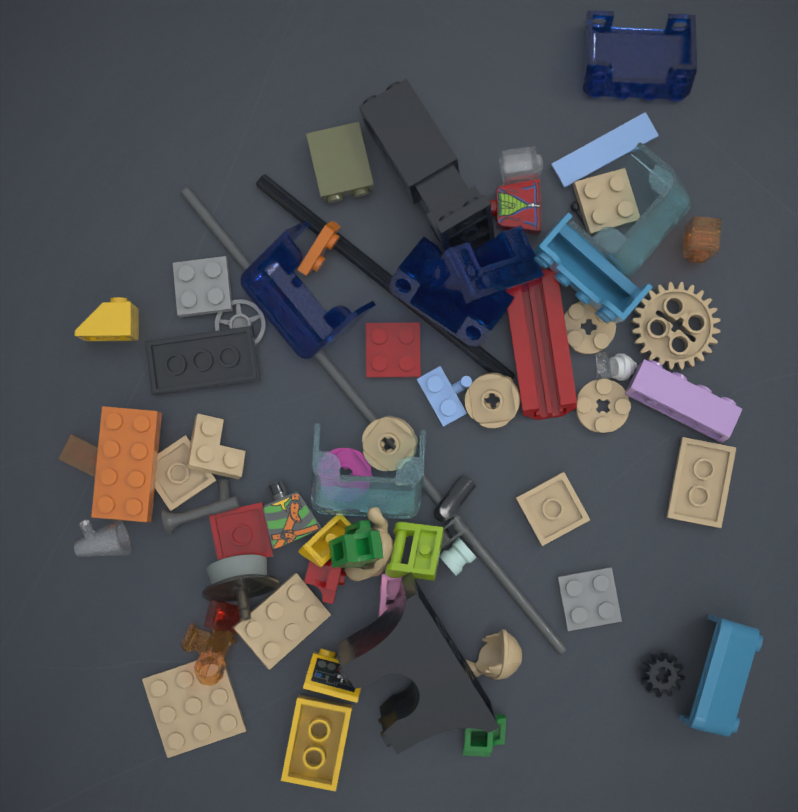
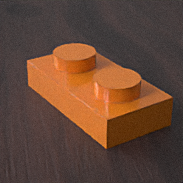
(326, 239)

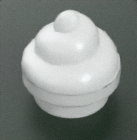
(622, 366)

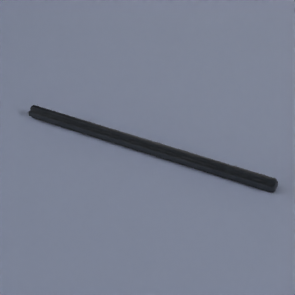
(372, 269)

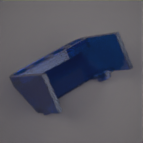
(289, 303)

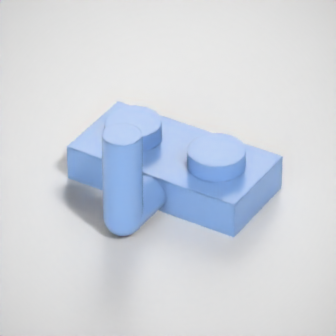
(443, 395)

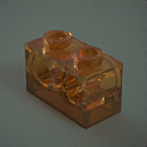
(701, 238)

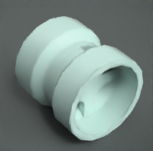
(457, 556)

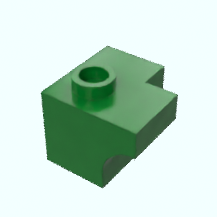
(356, 547)
(480, 742)

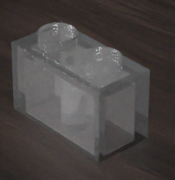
(520, 165)

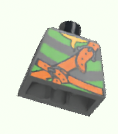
(288, 516)

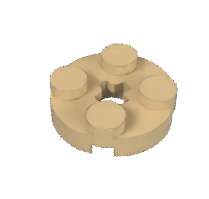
(577, 337)
(618, 406)
(483, 412)
(373, 442)

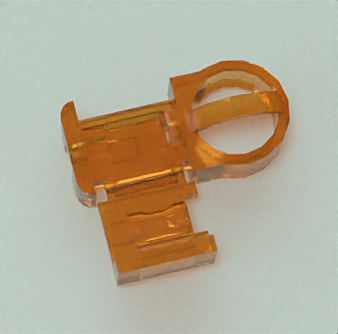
(211, 651)

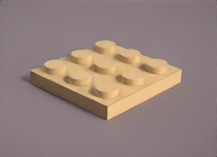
(191, 712)

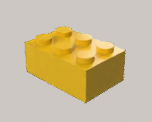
(316, 742)

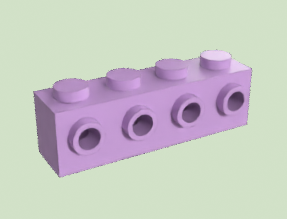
(684, 401)

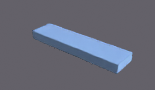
(604, 150)

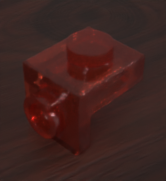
(222, 616)

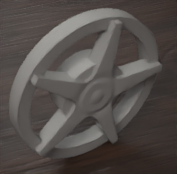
(242, 320)

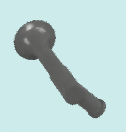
(225, 504)

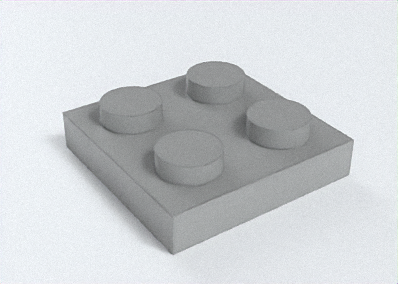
(202, 286)
(589, 599)

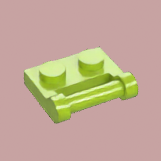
(423, 554)

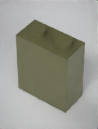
(340, 162)

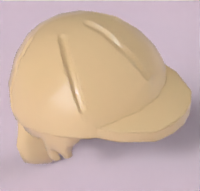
(377, 567)
(498, 657)

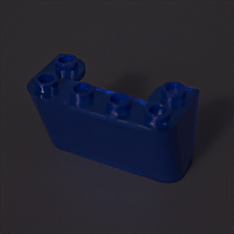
(639, 60)
(467, 322)

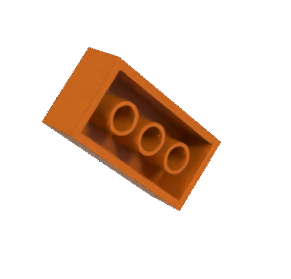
(126, 464)

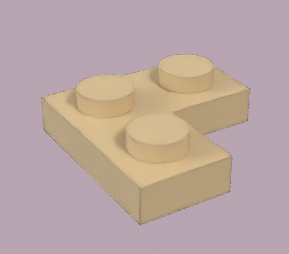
(208, 454)

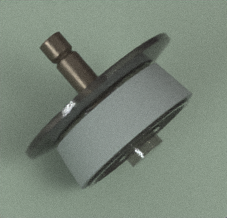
(239, 579)

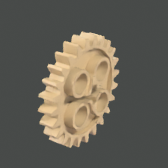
(689, 306)

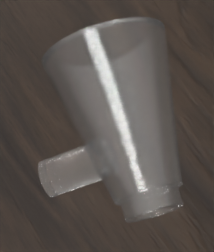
(106, 541)

